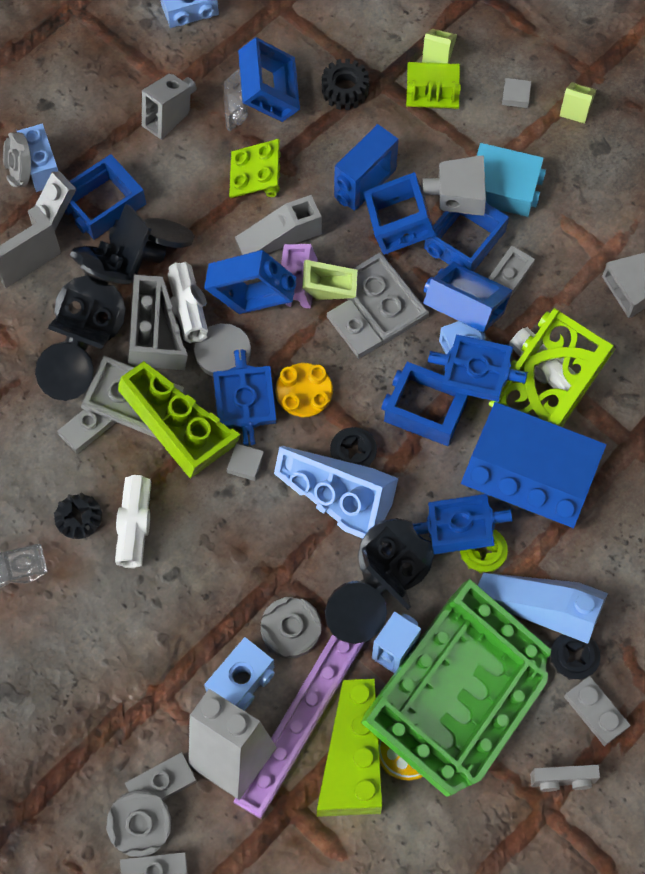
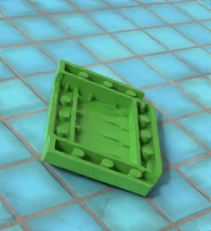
(460, 691)

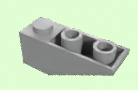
(286, 225)

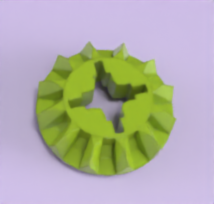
(492, 560)

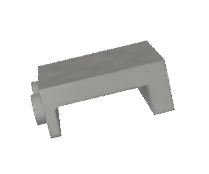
(28, 249)

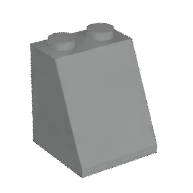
(227, 744)

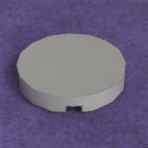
(17, 159)
(218, 349)
(291, 627)
(138, 823)

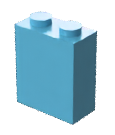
(511, 179)

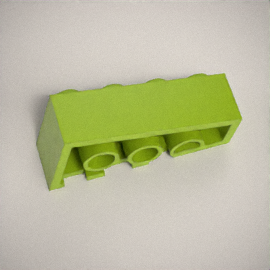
(176, 420)
(353, 765)

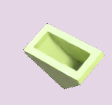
(438, 46)
(577, 102)
(329, 281)

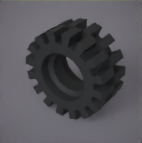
(349, 72)

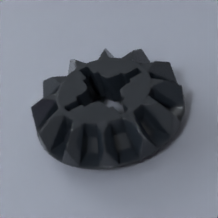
(346, 439)
(71, 527)
(590, 657)

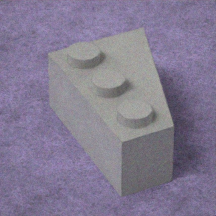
(153, 327)

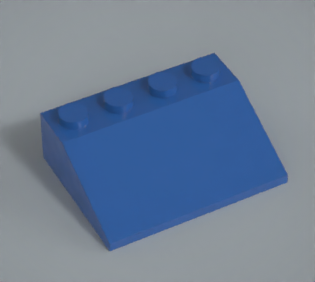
(533, 464)

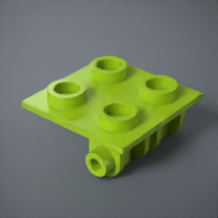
(433, 85)
(255, 169)

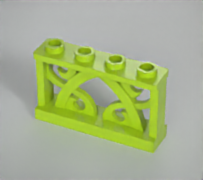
(590, 363)

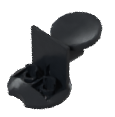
(131, 244)
(65, 367)
(358, 607)

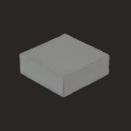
(516, 93)
(245, 462)

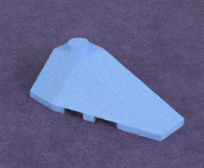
(346, 491)
(554, 604)

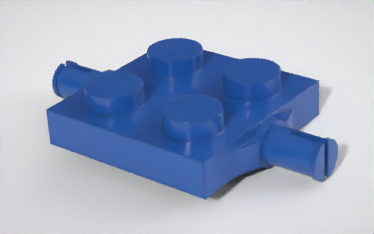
(477, 368)
(244, 397)
(461, 523)

